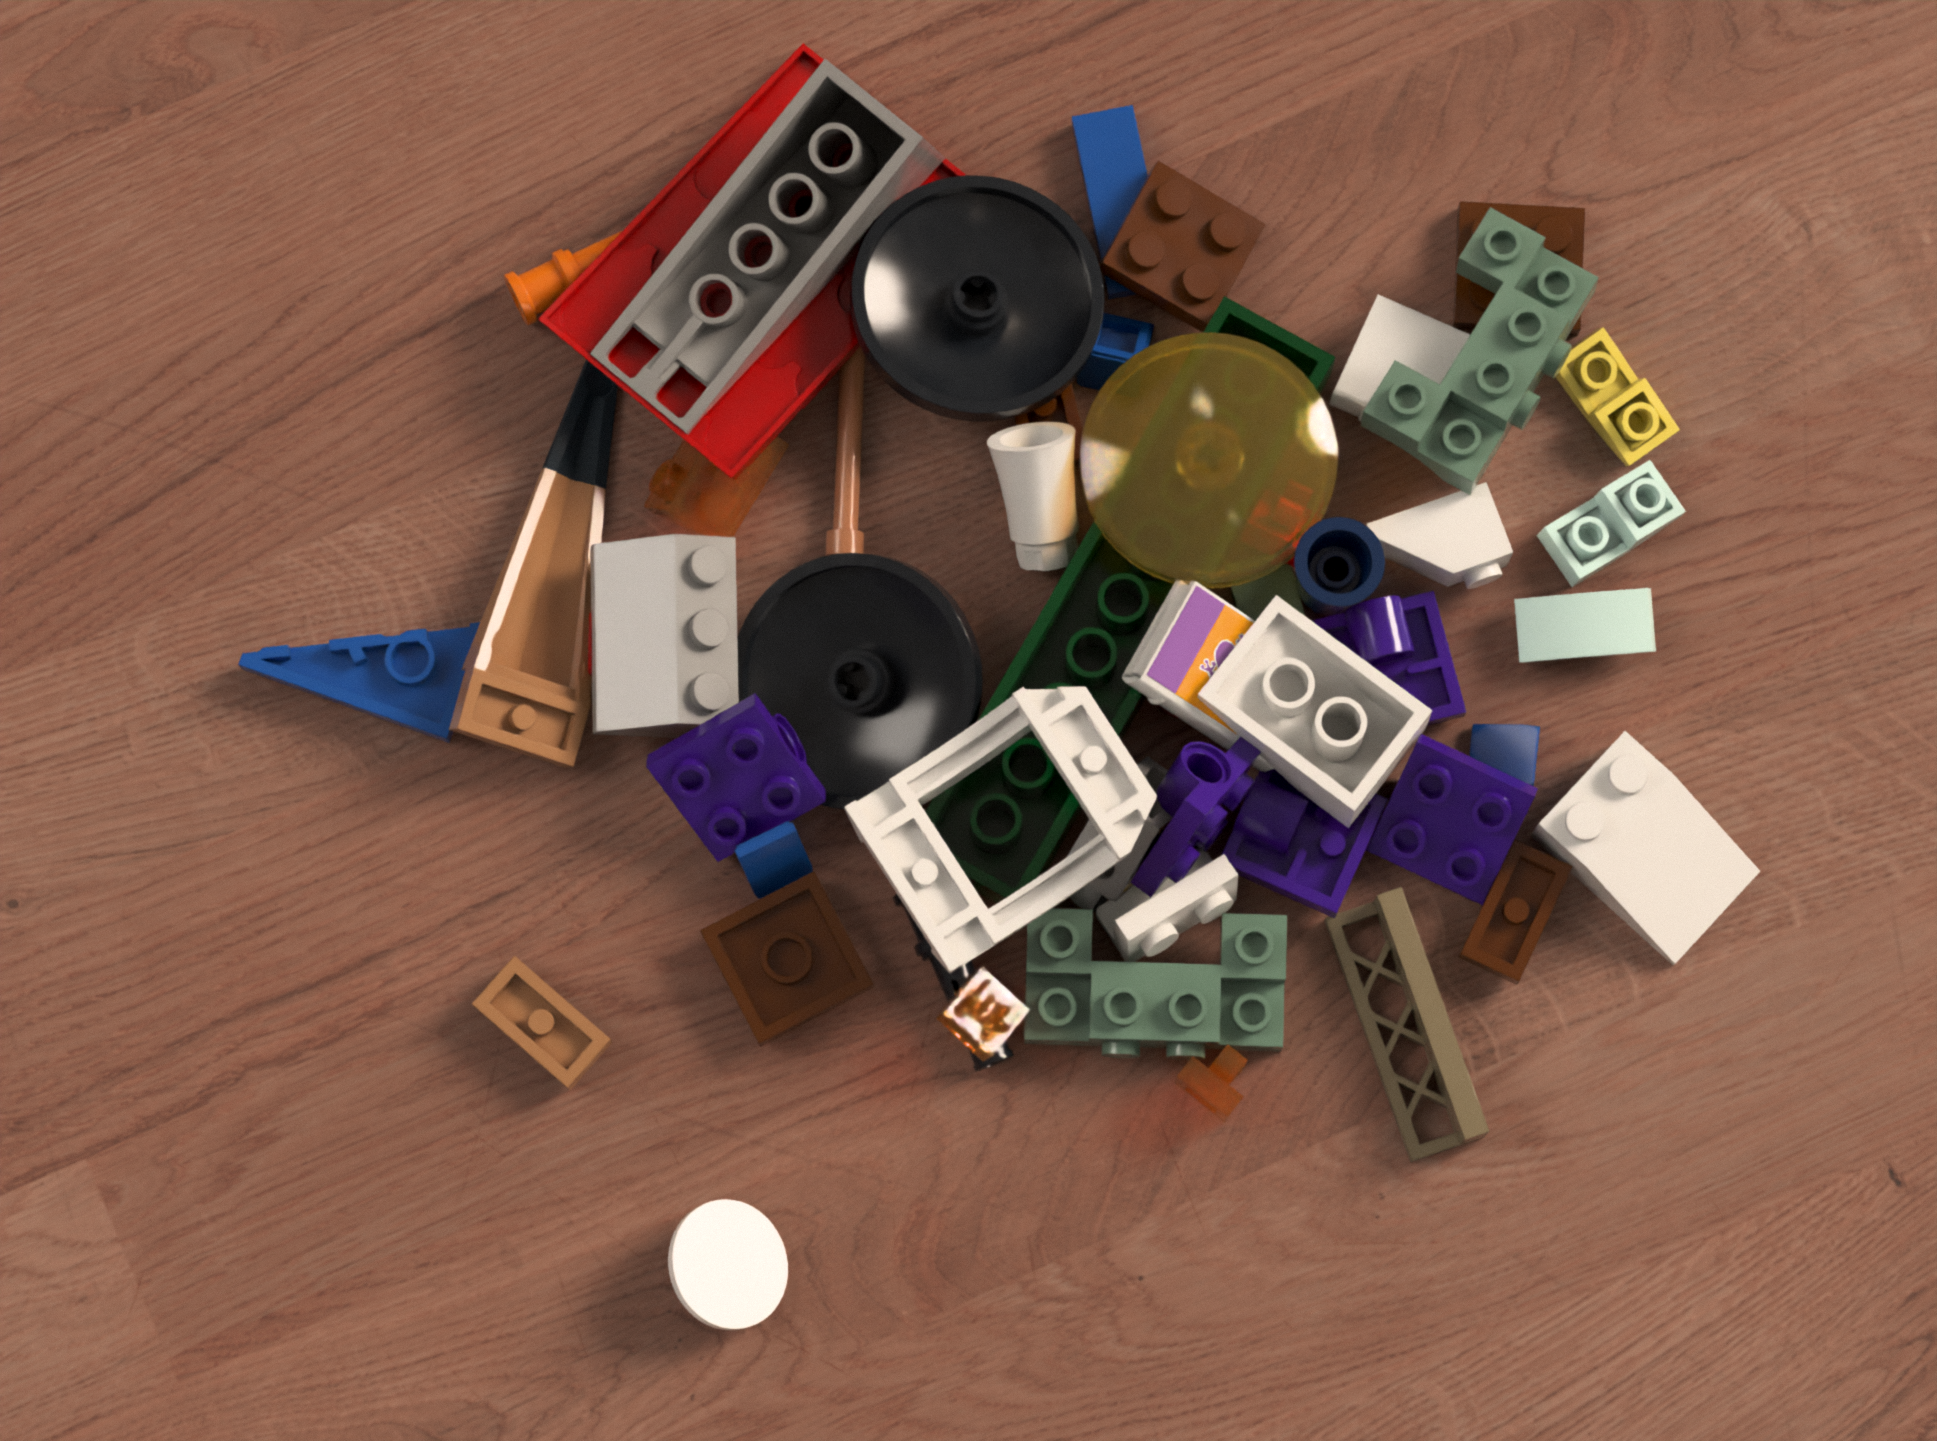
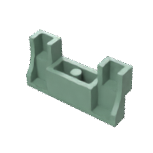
(1493, 379)
(1156, 1003)

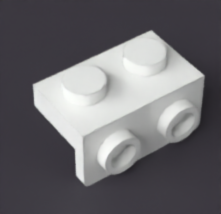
(1153, 924)

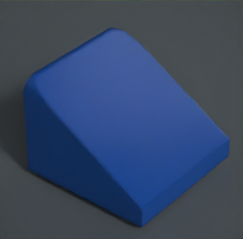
(1116, 343)
(1507, 748)
(773, 859)

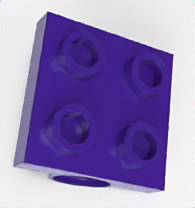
(1406, 645)
(737, 776)
(1195, 796)
(1451, 819)
(1297, 845)

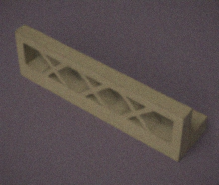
(1429, 1017)

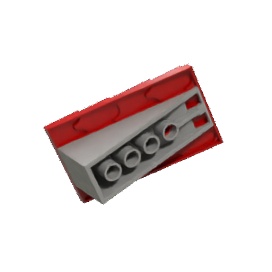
(721, 292)

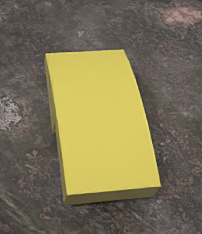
(1614, 399)

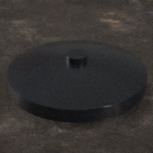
(976, 298)
(862, 666)

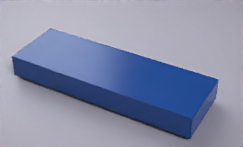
(1111, 174)

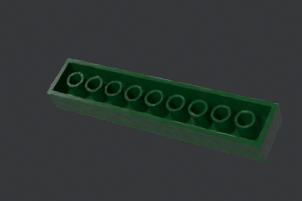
(1017, 807)

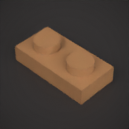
(542, 1023)

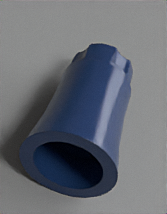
(1347, 548)

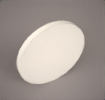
(727, 1265)

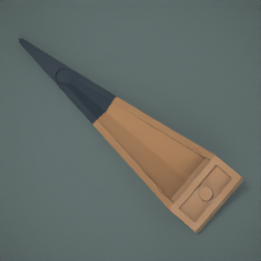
(529, 658)

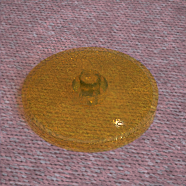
(1207, 459)

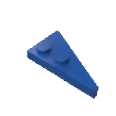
(396, 678)

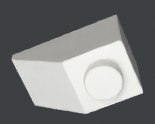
(1448, 539)

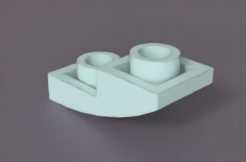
(1611, 523)
(1585, 625)

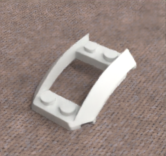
(926, 871)

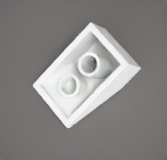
(1315, 710)
(1646, 848)

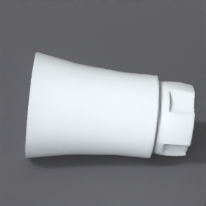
(1038, 491)

